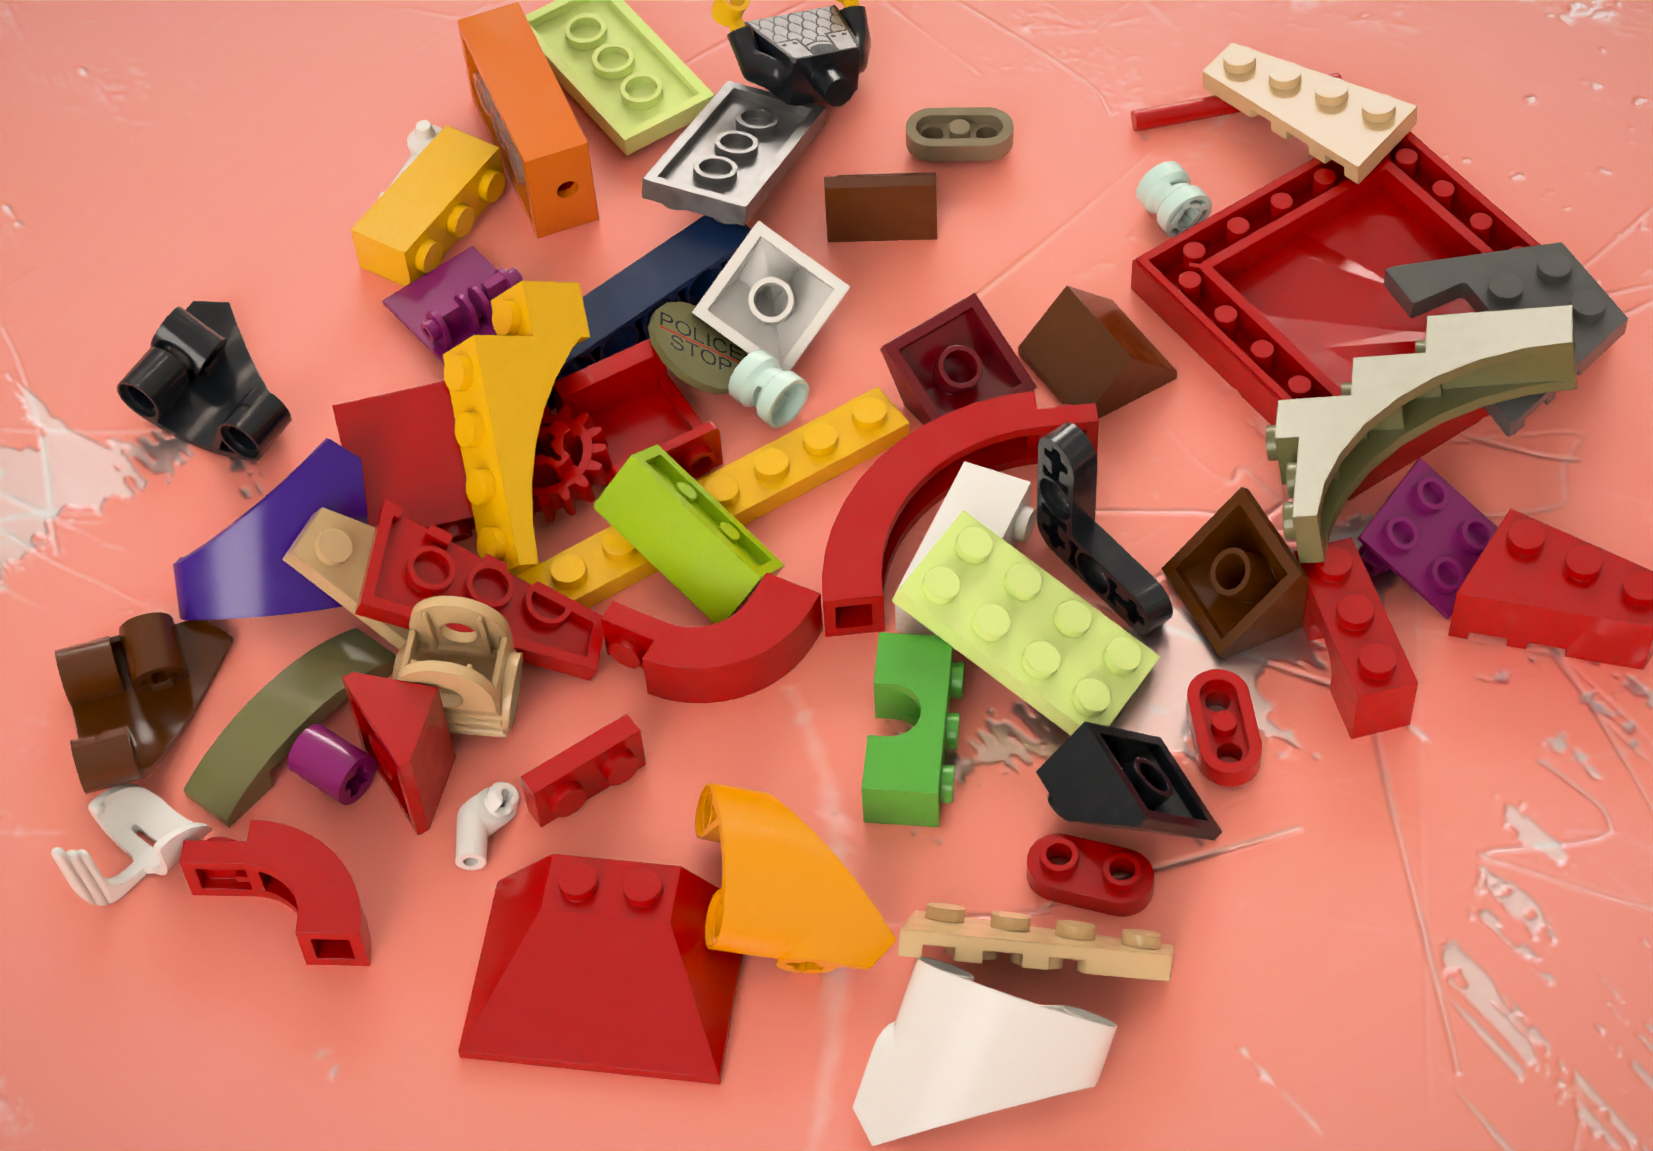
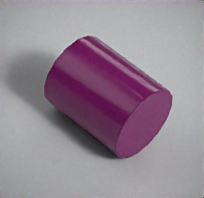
(332, 764)

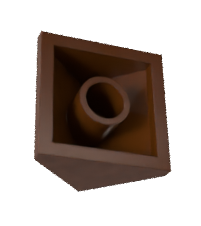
(881, 207)
(1093, 353)
(1239, 578)

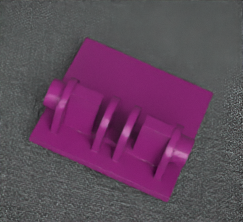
(452, 301)
(1426, 537)

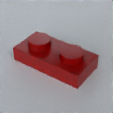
(584, 770)

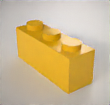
(429, 207)

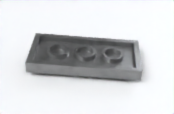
(733, 154)

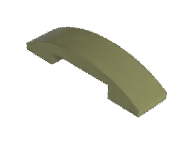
(262, 733)

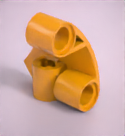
(784, 888)

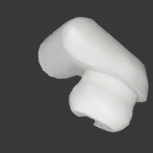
(480, 819)

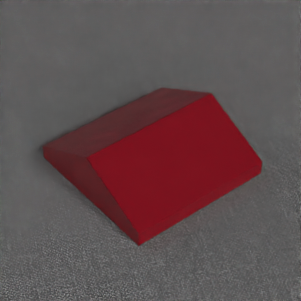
(954, 362)

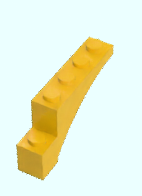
(499, 403)

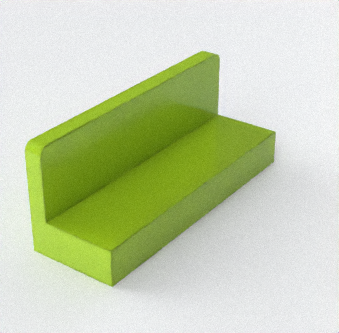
(685, 533)

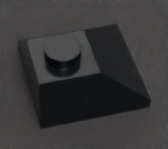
(1124, 783)

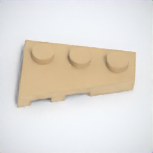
(334, 557)

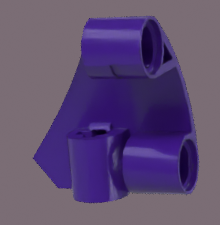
(243, 566)

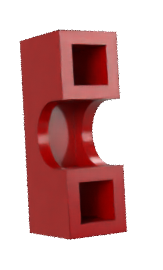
(1368, 665)

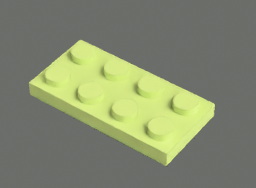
(618, 70)
(1024, 627)

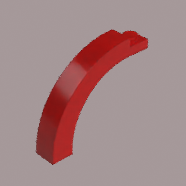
(912, 480)

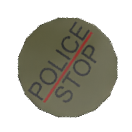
(693, 348)

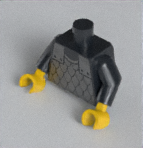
(800, 53)

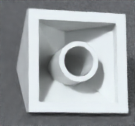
(771, 297)

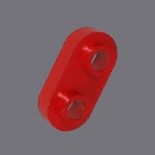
(1223, 732)
(1088, 876)

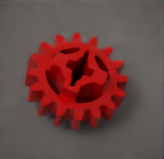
(559, 470)

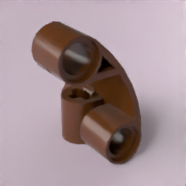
(137, 693)

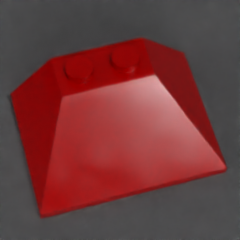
(602, 972)

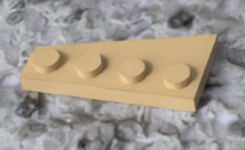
(971, 940)

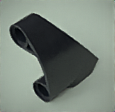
(205, 385)

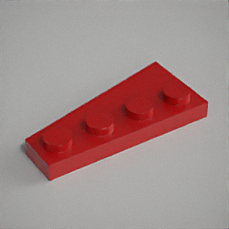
(421, 563)

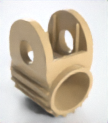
(473, 670)

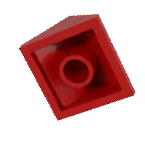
(408, 737)

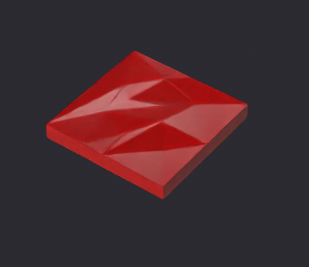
(1296, 271)

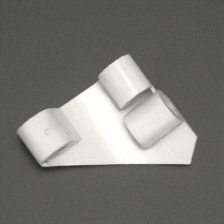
(972, 1053)

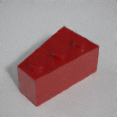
(1557, 594)

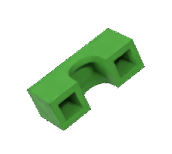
(907, 772)

